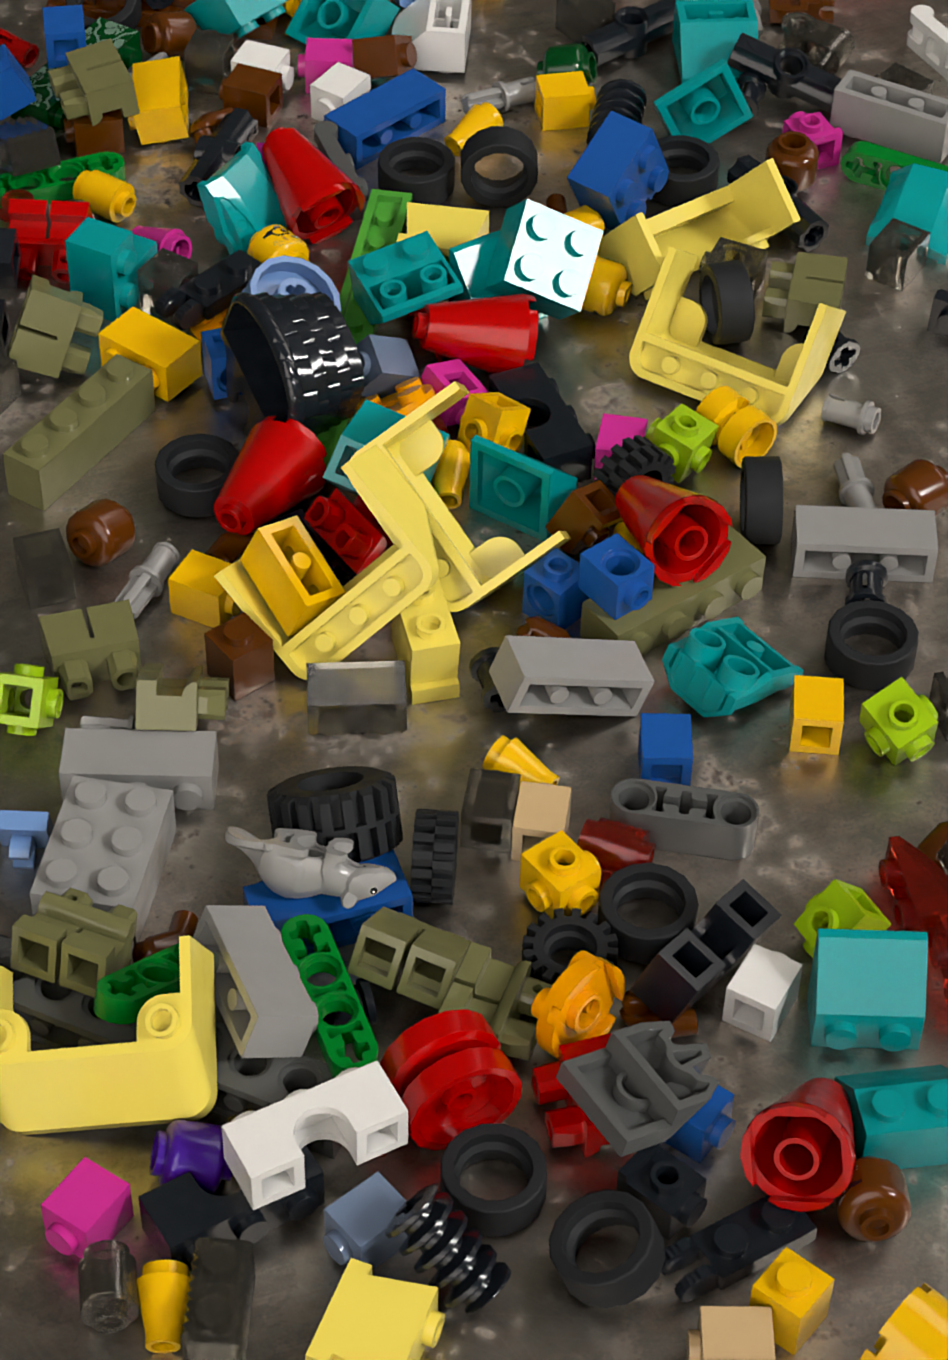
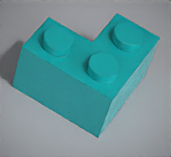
(105, 265)

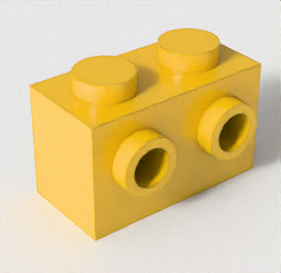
(161, 101)
(155, 345)
(291, 574)

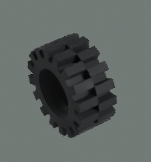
(633, 459)
(434, 856)
(566, 934)

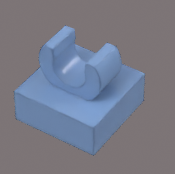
(23, 834)

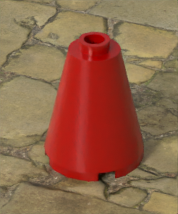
(309, 187)
(480, 332)
(271, 475)
(674, 528)
(802, 1147)

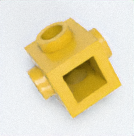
(495, 419)
(560, 876)

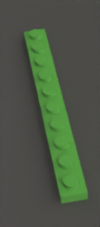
(380, 226)

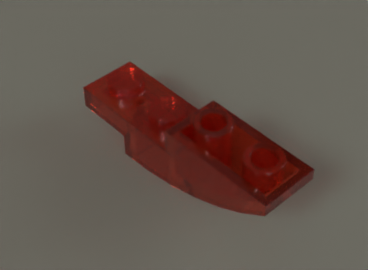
(919, 897)

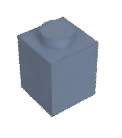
(385, 364)
(358, 1223)

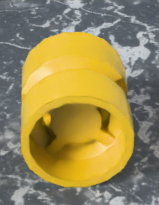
(742, 427)

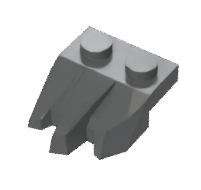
(639, 1085)

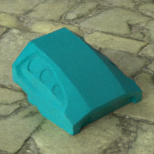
(240, 199)
(919, 199)
(725, 668)

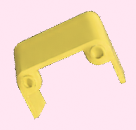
(743, 211)
(674, 356)
(464, 571)
(373, 594)
(119, 1084)

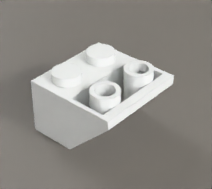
(438, 32)

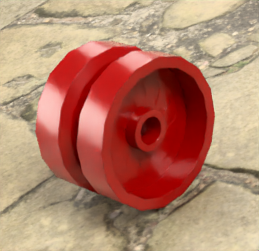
(451, 1076)

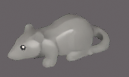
(301, 868)

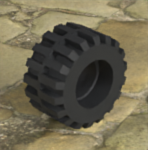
(341, 804)

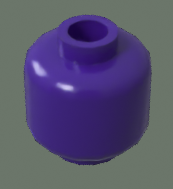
(191, 1148)

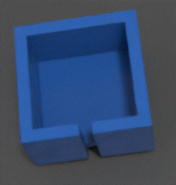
(619, 170)

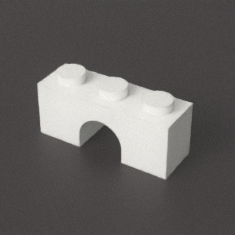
(352, 1109)

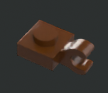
(780, 8)

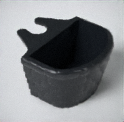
(291, 359)

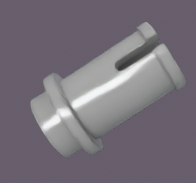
(851, 414)

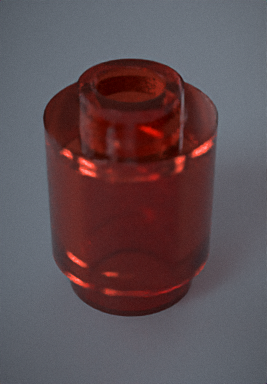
(616, 844)

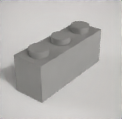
(891, 116)
(834, 537)
(571, 676)
(149, 758)
(256, 982)

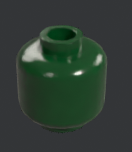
(569, 59)

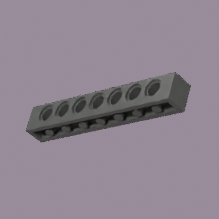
(67, 1019)

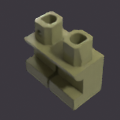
(94, 83)
(800, 287)
(46, 329)
(81, 660)
(178, 702)
(73, 941)
(399, 942)
(500, 995)

